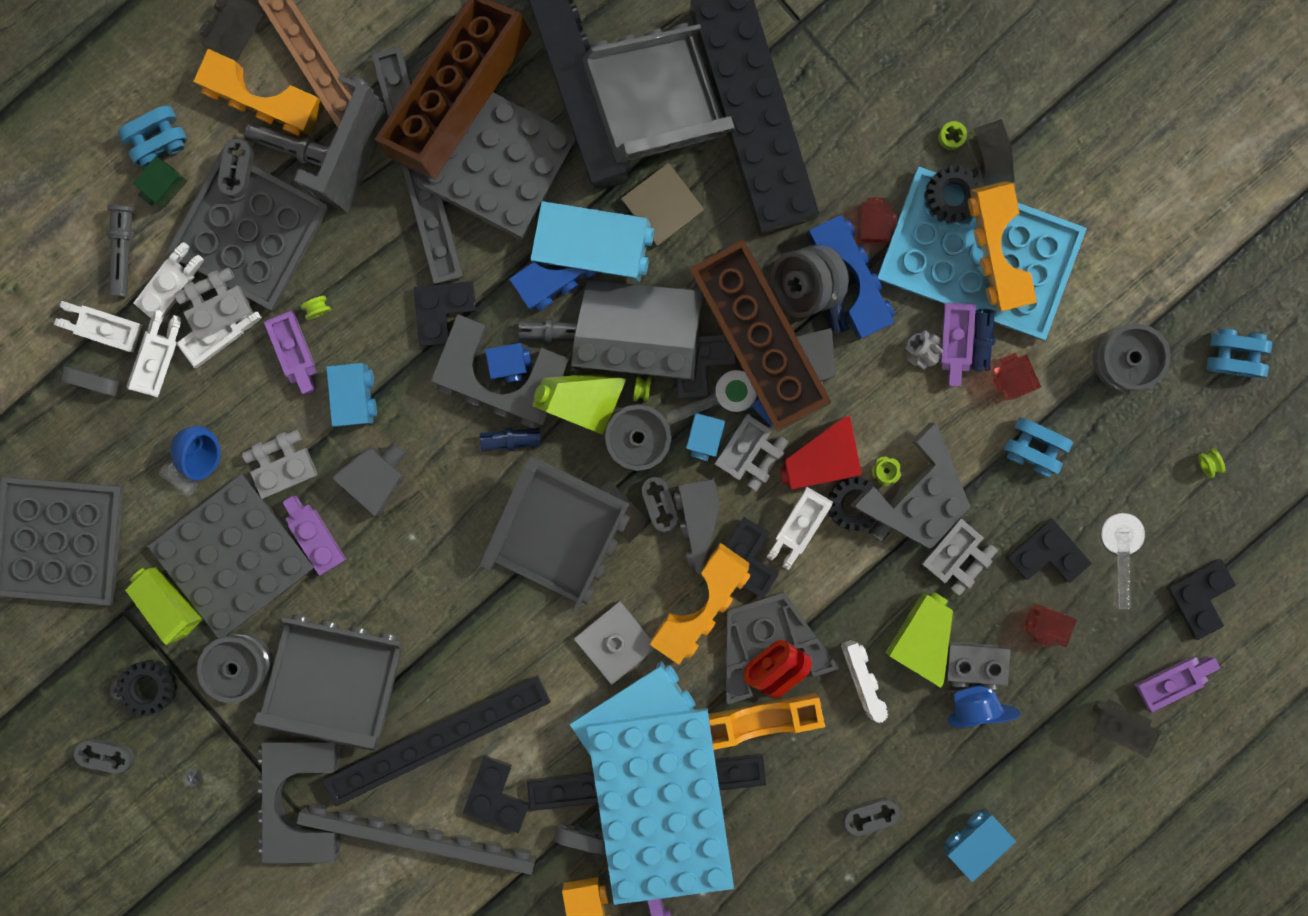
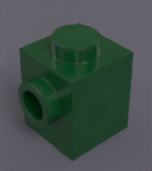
(159, 183)

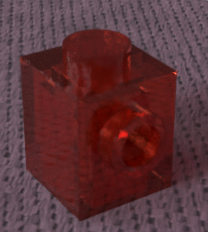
(876, 221)
(1015, 376)
(1049, 626)

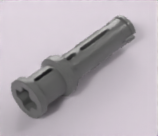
(303, 149)
(120, 234)

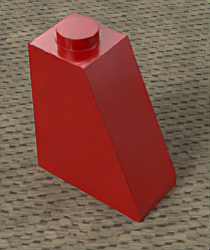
(824, 458)

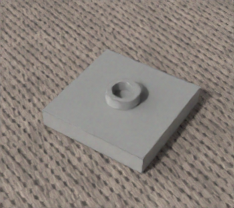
(615, 642)

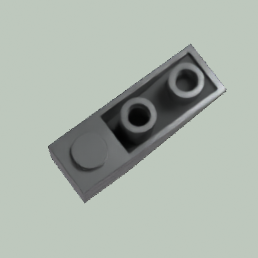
(701, 511)

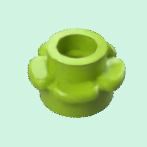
(894, 471)

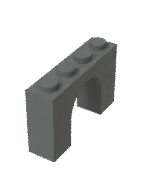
(458, 373)
(281, 836)

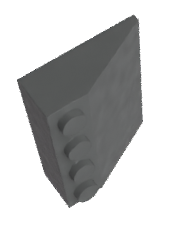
(638, 330)

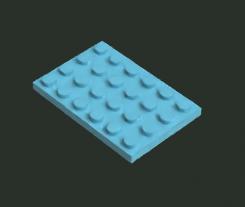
(944, 259)
(660, 806)

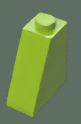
(580, 398)
(163, 605)
(925, 638)

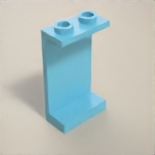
(592, 240)
(648, 696)

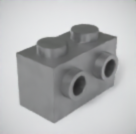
(977, 664)

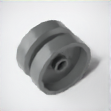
(809, 280)
(1149, 355)
(633, 454)
(232, 683)

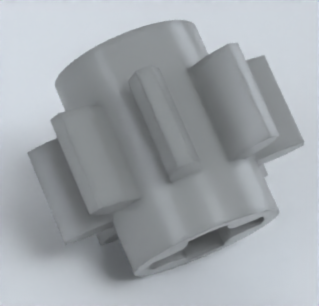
(924, 349)

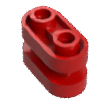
(777, 669)

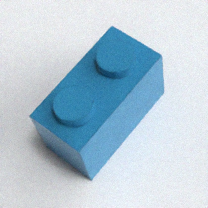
(351, 394)
(704, 436)
(978, 844)

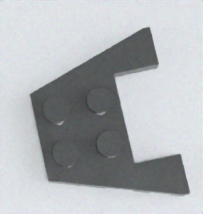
(929, 503)
(756, 627)

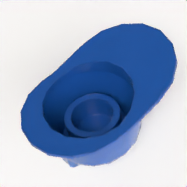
(979, 706)

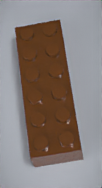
(453, 86)
(760, 335)

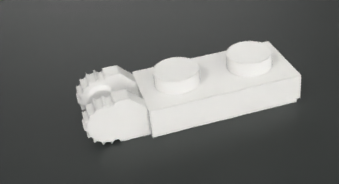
(168, 281)
(101, 327)
(202, 350)
(154, 356)
(800, 525)
(864, 682)

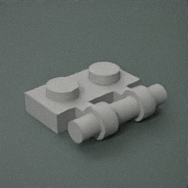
(218, 311)
(743, 448)
(282, 473)
(953, 550)

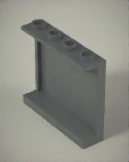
(654, 92)
(350, 148)
(556, 531)
(330, 683)

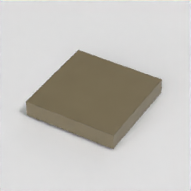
(664, 202)

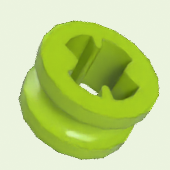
(953, 126)
(315, 307)
(642, 389)
(1211, 463)

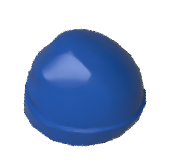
(195, 452)

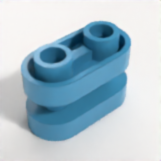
(168, 141)
(1227, 341)
(1044, 463)

